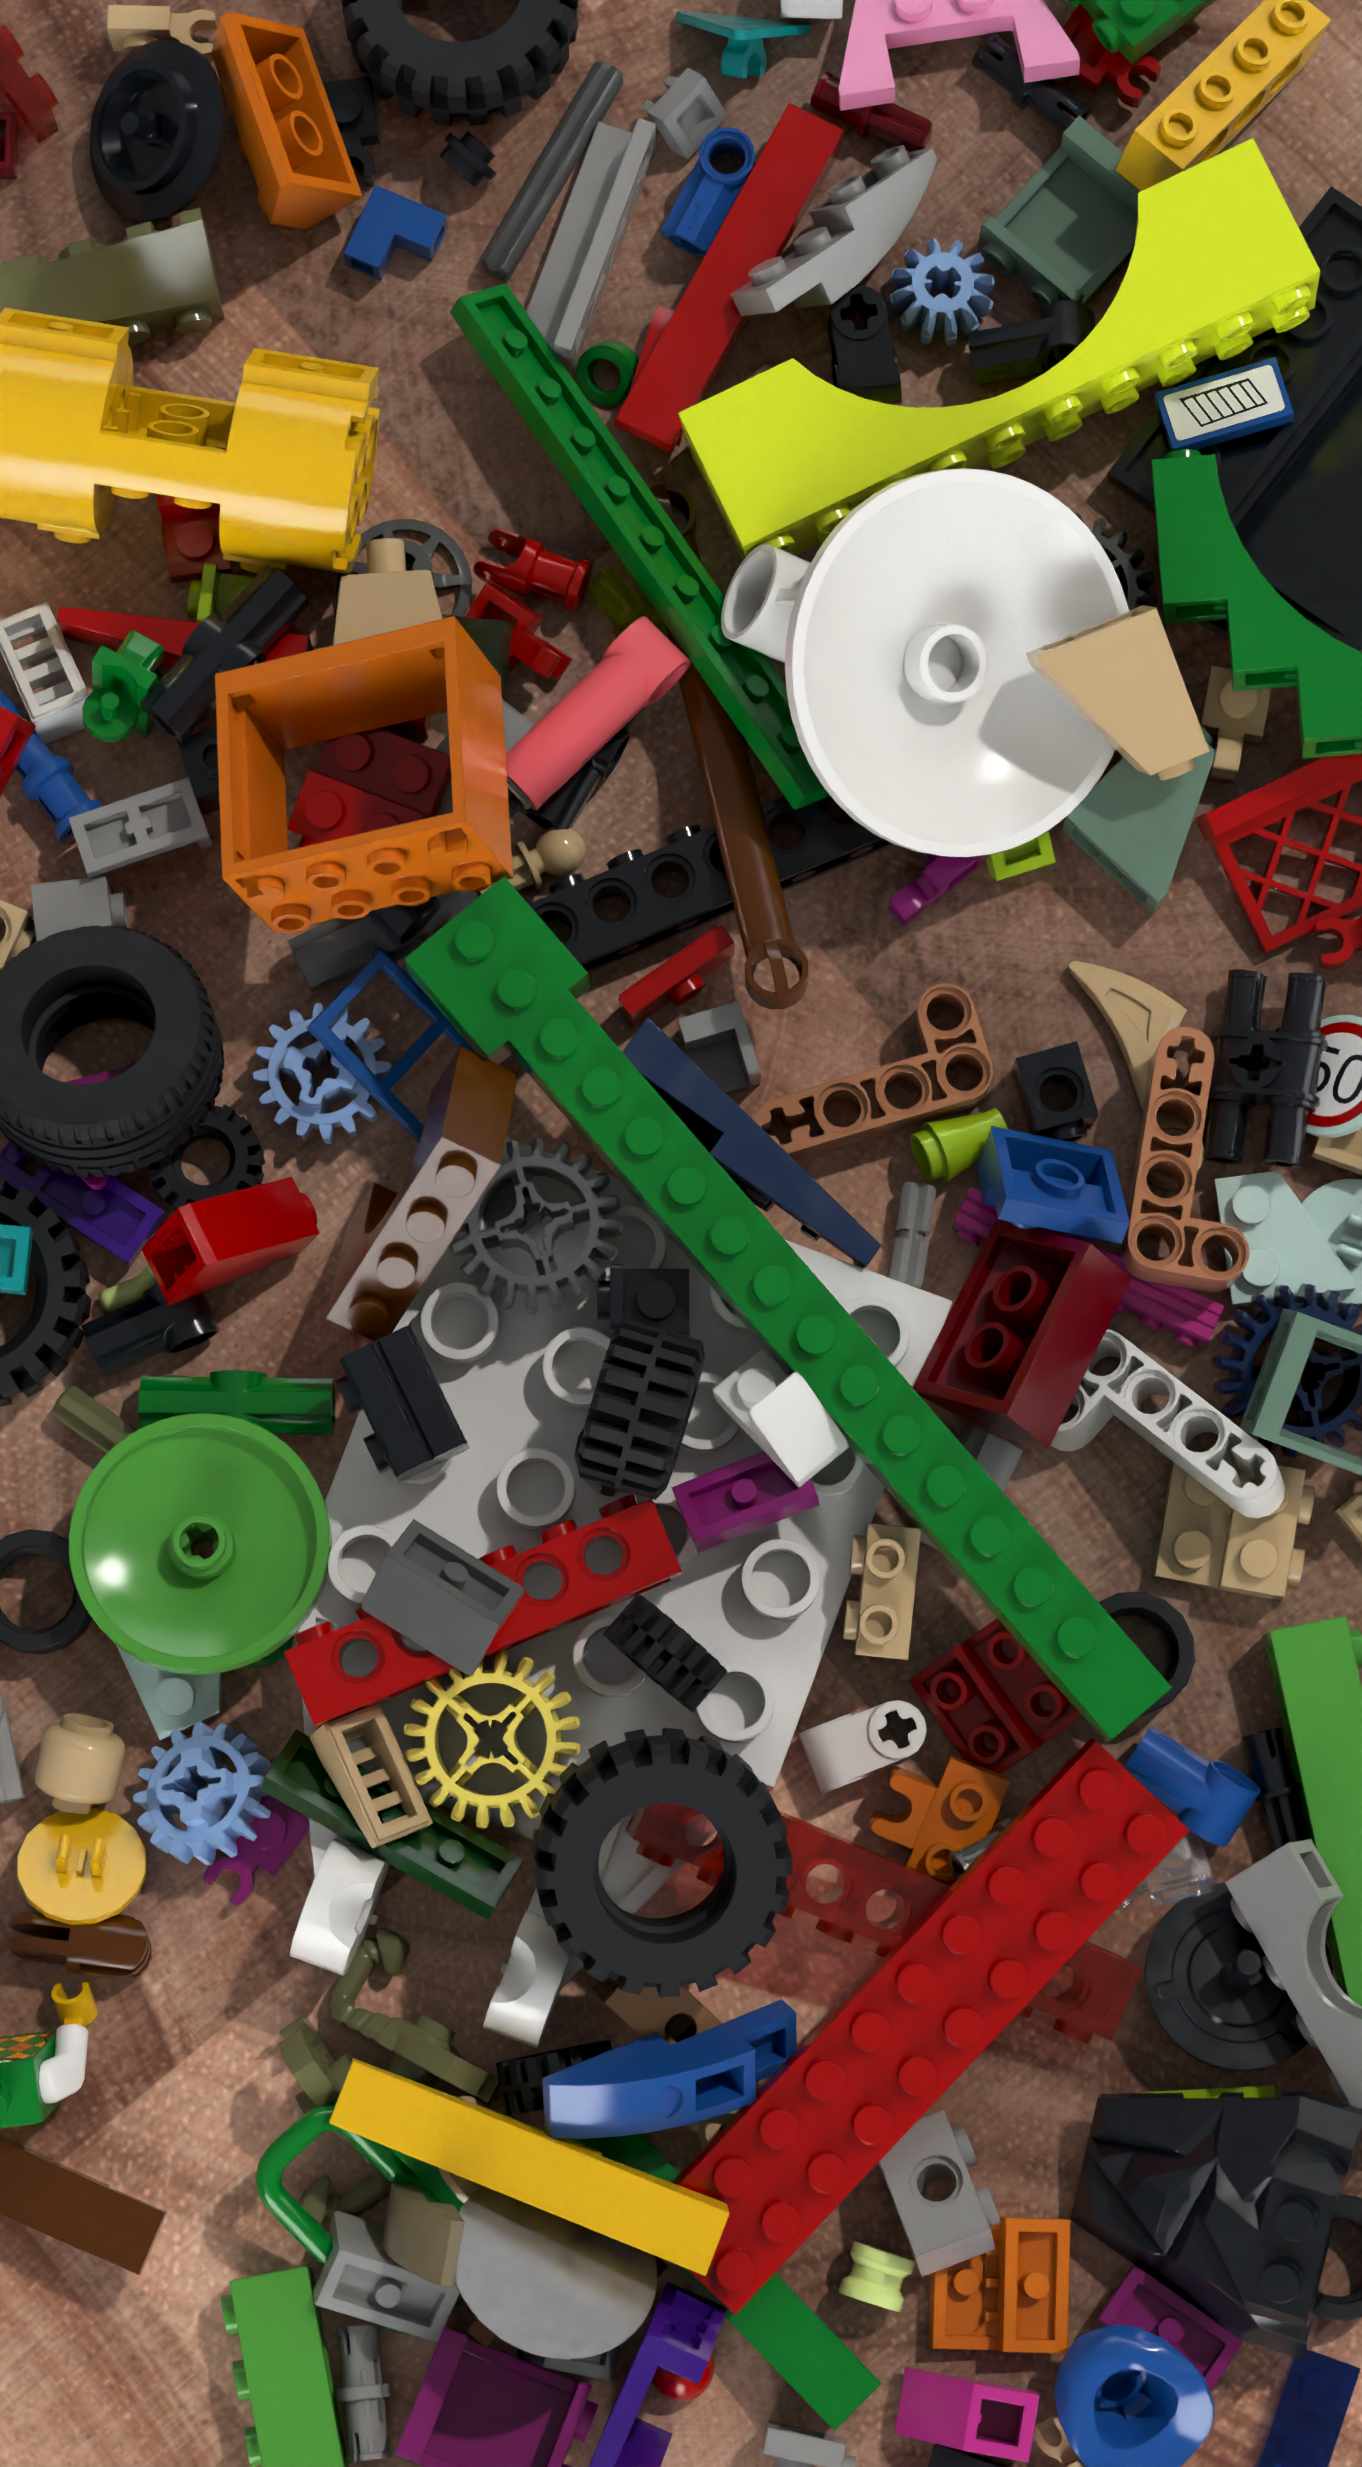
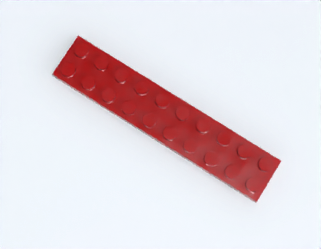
(926, 2014)

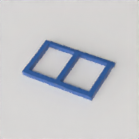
(381, 1088)

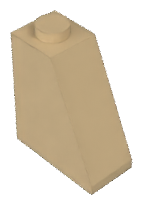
(1128, 689)

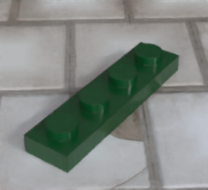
(441, 1855)

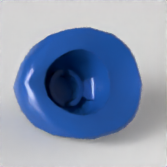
(1155, 2415)

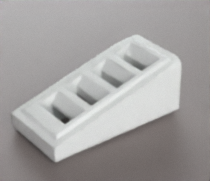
(58, 708)

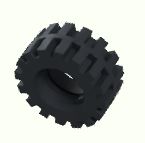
(522, 2076)

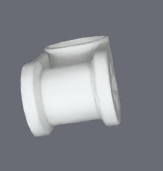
(851, 1745)

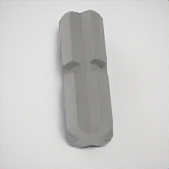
(914, 1224)

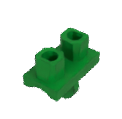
(119, 686)

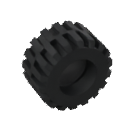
(640, 1409)

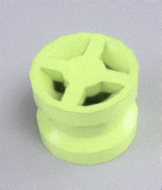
(876, 2276)

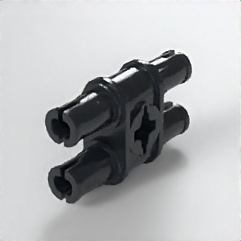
(1283, 1089)

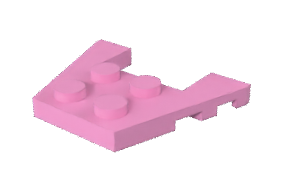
(887, 24)

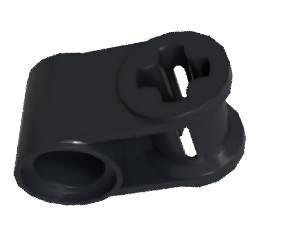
(864, 358)

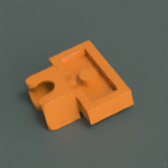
(941, 1814)

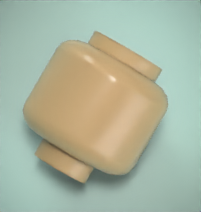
(80, 1762)

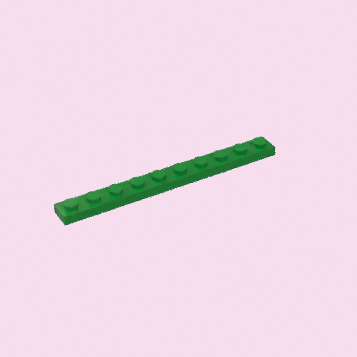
(637, 531)

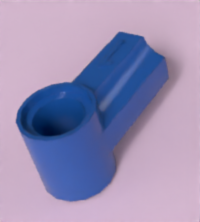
(707, 193)
(1206, 1794)

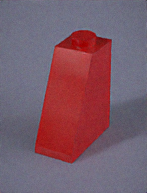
(229, 1237)

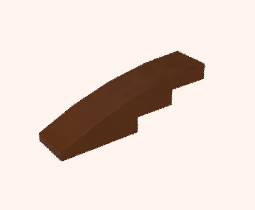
(76, 2208)

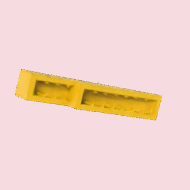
(531, 2166)

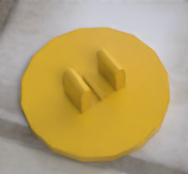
(81, 1866)

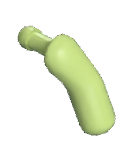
(127, 1291)

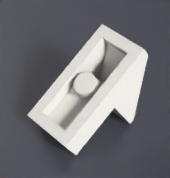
(781, 1417)

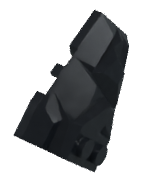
(1224, 2201)

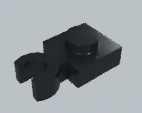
(356, 118)

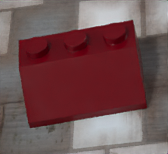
(1022, 1333)

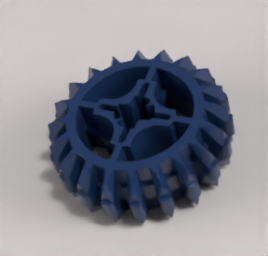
(1307, 1395)

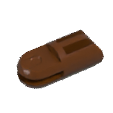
(105, 1949)

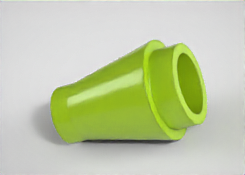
(952, 1144)

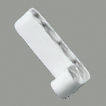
(1173, 1427)

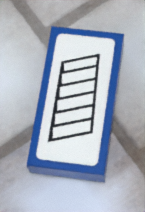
(1224, 406)

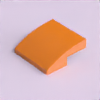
(1009, 2295)

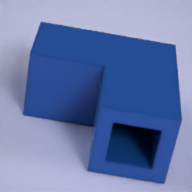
(392, 223)

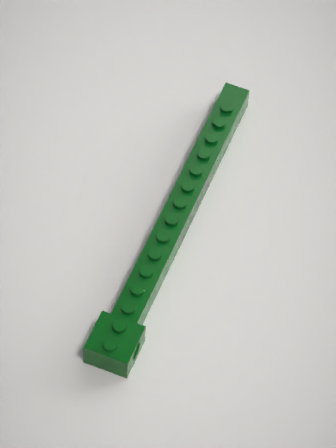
(516, 993)

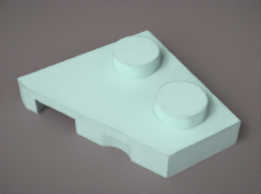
(1281, 1239)

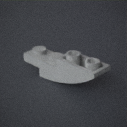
(849, 238)

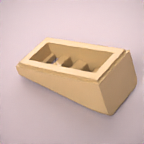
(381, 1746)

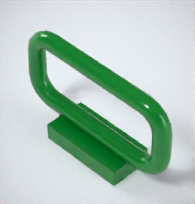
(391, 2163)

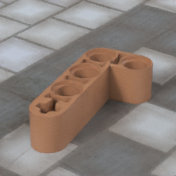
(867, 1088)
(1180, 1159)

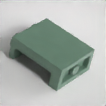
(1068, 222)

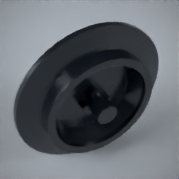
(157, 131)
(1213, 1988)

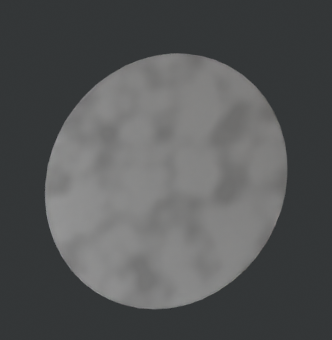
(549, 2279)

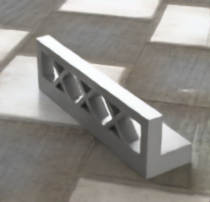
(591, 236)

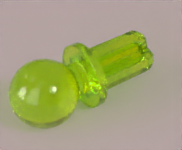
(620, 601)

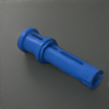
(50, 782)

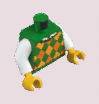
(45, 2065)

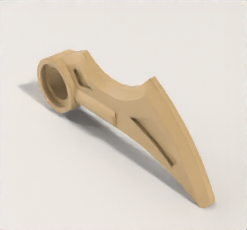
(1138, 1020)

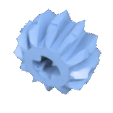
(942, 272)

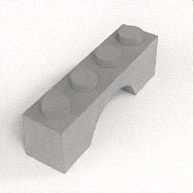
(1288, 1909)

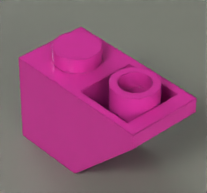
(967, 2413)

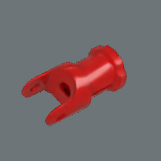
(536, 570)

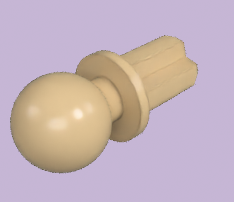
(555, 852)

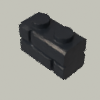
(402, 1405)

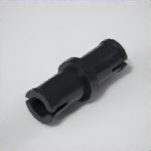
(1043, 97)

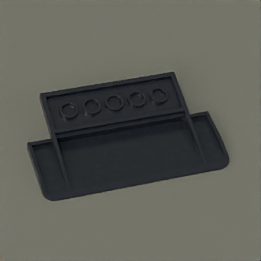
(1299, 483)

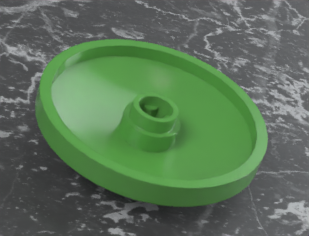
(189, 1485)

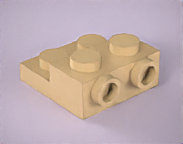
(1222, 1550)
(887, 1590)

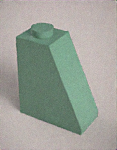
(1139, 825)

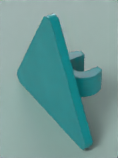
(745, 48)

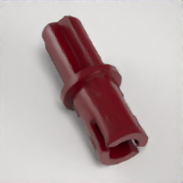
(883, 121)

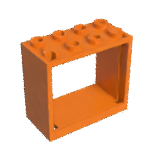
(341, 694)

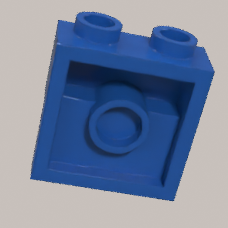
(1053, 1185)

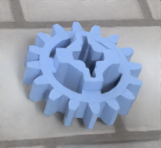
(296, 1065)
(203, 1792)

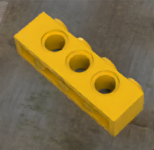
(1224, 91)

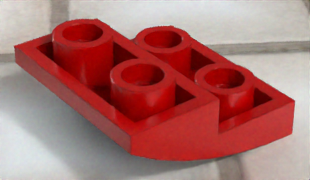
(993, 1699)

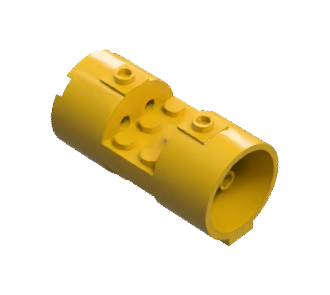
(281, 461)

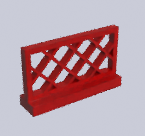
(1278, 801)

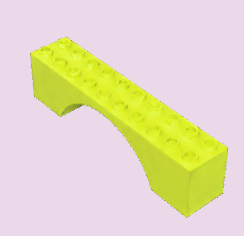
(1205, 276)

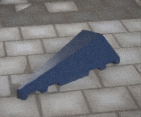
(743, 1147)

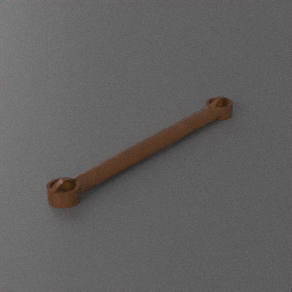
(738, 817)

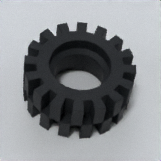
(244, 1167)
(665, 1652)

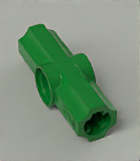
(274, 1404)

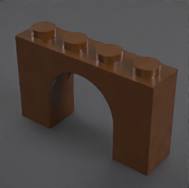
(403, 1234)

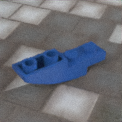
(668, 2086)

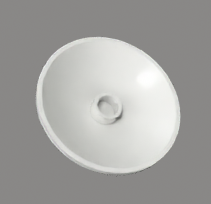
(916, 661)

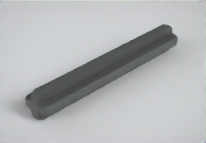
(551, 171)

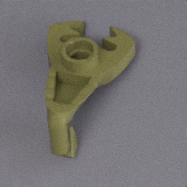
(419, 2050)
(321, 2083)

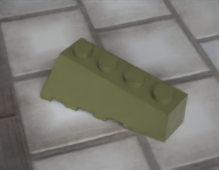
(141, 283)

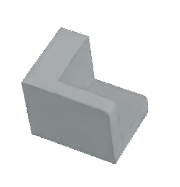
(721, 1046)

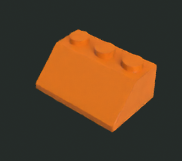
(283, 120)

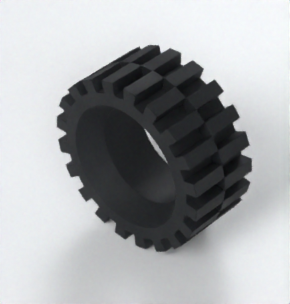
(58, 1297)

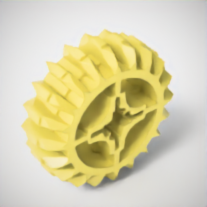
(453, 1781)

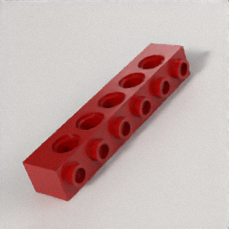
(645, 1566)

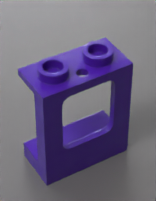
(677, 2340)

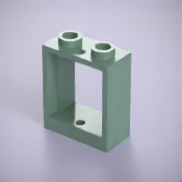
(1280, 1379)

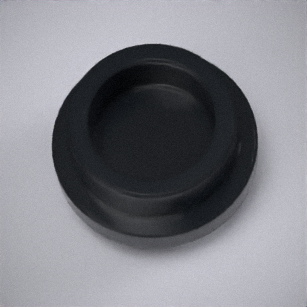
(468, 158)

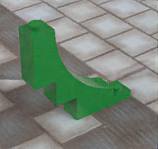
(1271, 645)

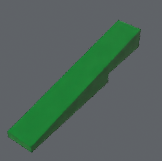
(774, 2318)

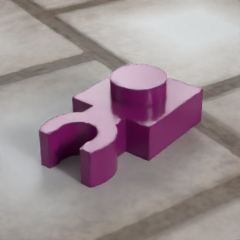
(933, 884)
(271, 1849)

